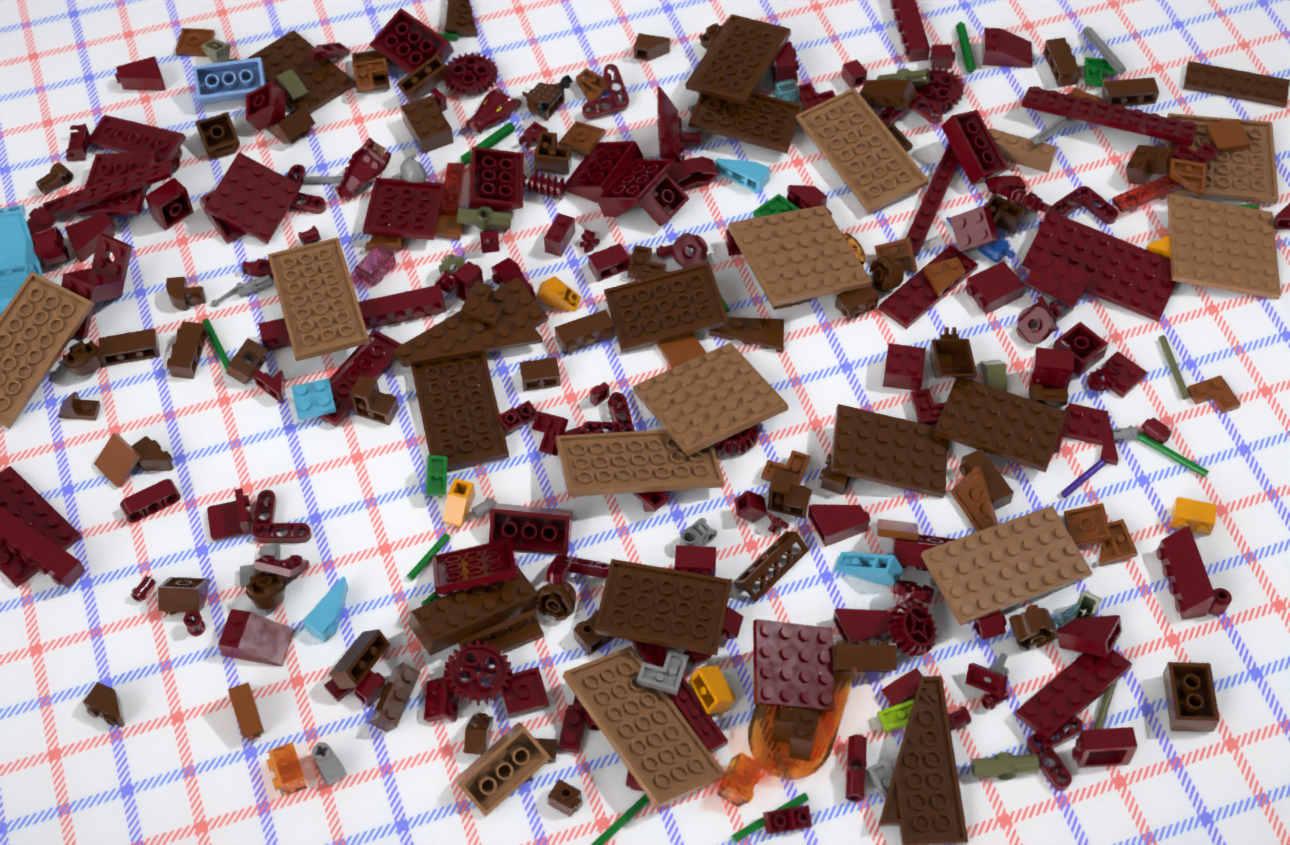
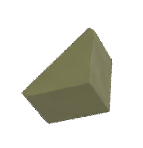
(216, 50)
(994, 373)
(1088, 604)

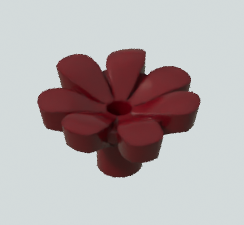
(589, 240)
(776, 522)

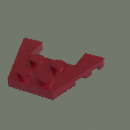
(1089, 426)

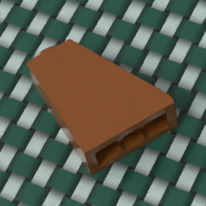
(246, 711)

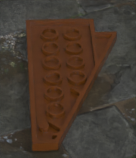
(925, 781)

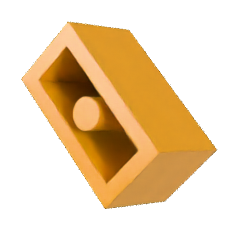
(1193, 513)
(712, 689)

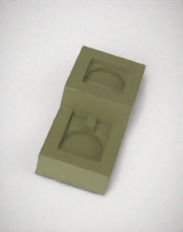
(292, 84)

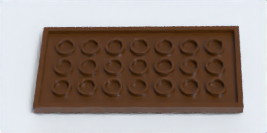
(460, 410)

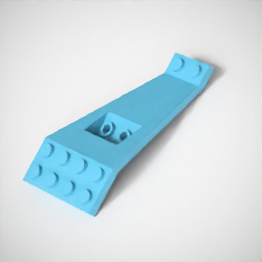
(16, 253)

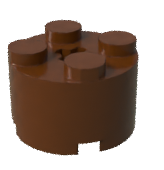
(1033, 627)

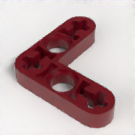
(612, 100)
(924, 113)
(1086, 200)
(312, 202)
(617, 424)
(268, 524)
(564, 564)
(1050, 753)

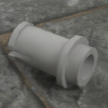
(1124, 433)
(483, 508)

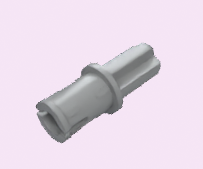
(254, 285)

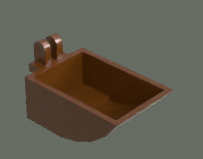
(952, 356)

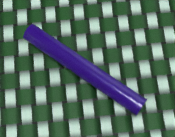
(1083, 478)

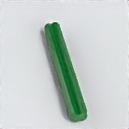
(965, 47)
(491, 140)

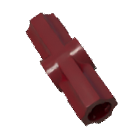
(856, 778)

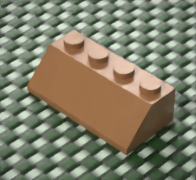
(1023, 151)
(502, 768)

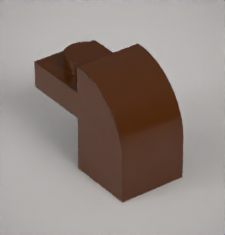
(182, 295)

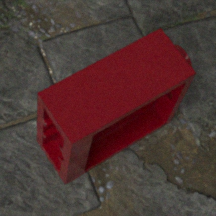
(1105, 747)

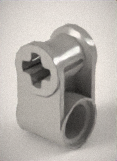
(699, 533)
(329, 765)

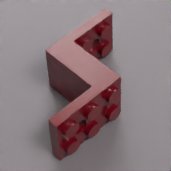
(105, 277)

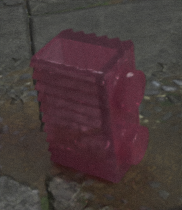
(375, 265)

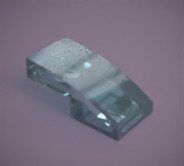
(1066, 615)

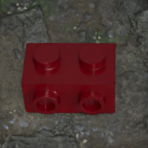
(40, 220)
(440, 701)

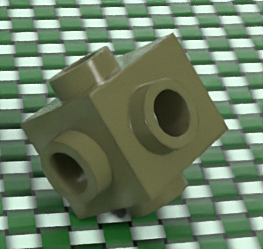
(451, 259)

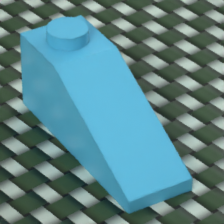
(746, 173)
(870, 567)
(326, 616)

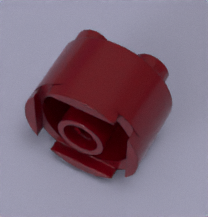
(50, 246)

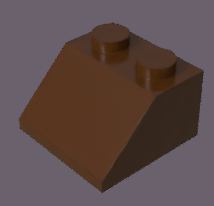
(292, 125)
(182, 594)

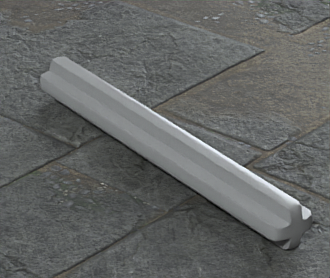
(1104, 50)
(1051, 130)

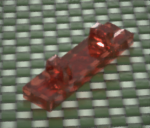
(453, 188)
(1145, 193)

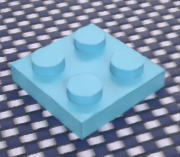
(313, 399)

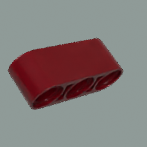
(150, 500)

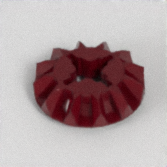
(1096, 384)

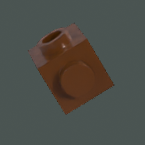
(565, 798)

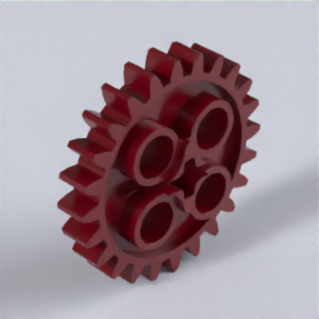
(471, 74)
(943, 89)
(1019, 196)
(473, 688)

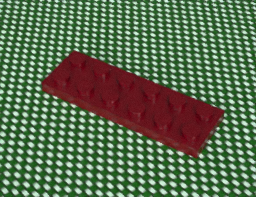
(131, 136)
(917, 294)
(368, 361)
(1071, 692)

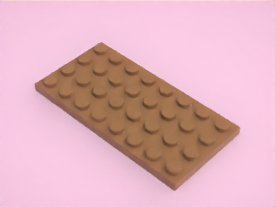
(862, 150)
(318, 299)
(33, 337)
(633, 464)
(1006, 565)
(644, 728)

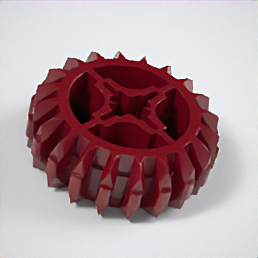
(739, 443)
(912, 628)

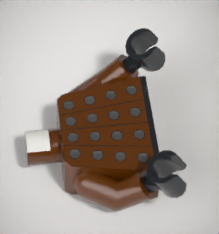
(546, 98)

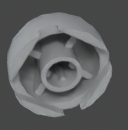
(412, 170)

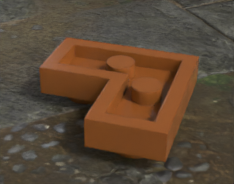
(367, 70)
(1215, 389)
(796, 464)

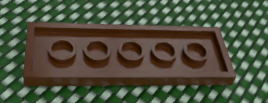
(1236, 84)

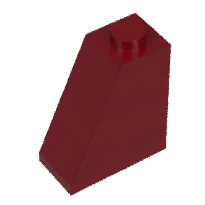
(140, 75)
(84, 234)
(838, 522)
(862, 625)
(1090, 634)

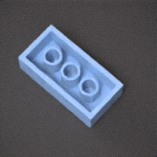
(228, 80)

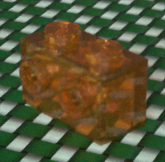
(287, 769)
(740, 780)

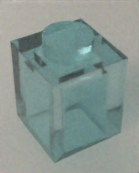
(787, 91)

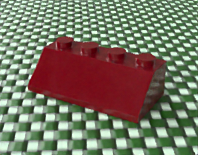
(974, 146)
(532, 528)
(909, 551)
(1186, 574)

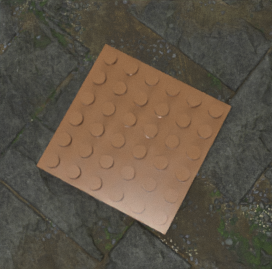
(1240, 173)
(1223, 246)
(799, 255)
(709, 398)

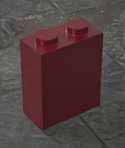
(995, 287)

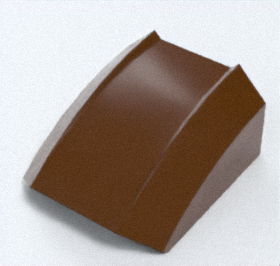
(218, 135)

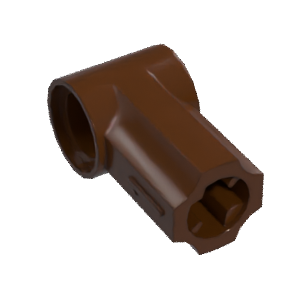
(58, 175)
(1048, 396)

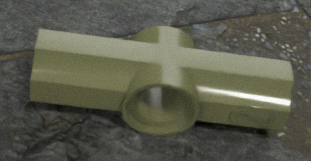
(918, 77)
(484, 218)
(1005, 766)

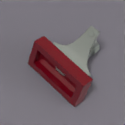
(989, 679)

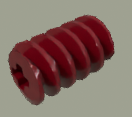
(546, 186)

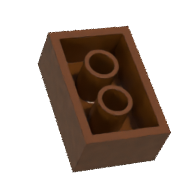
(427, 124)
(1190, 697)

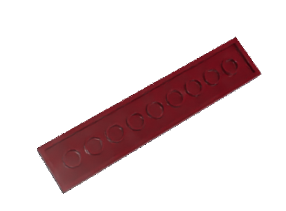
(1110, 115)

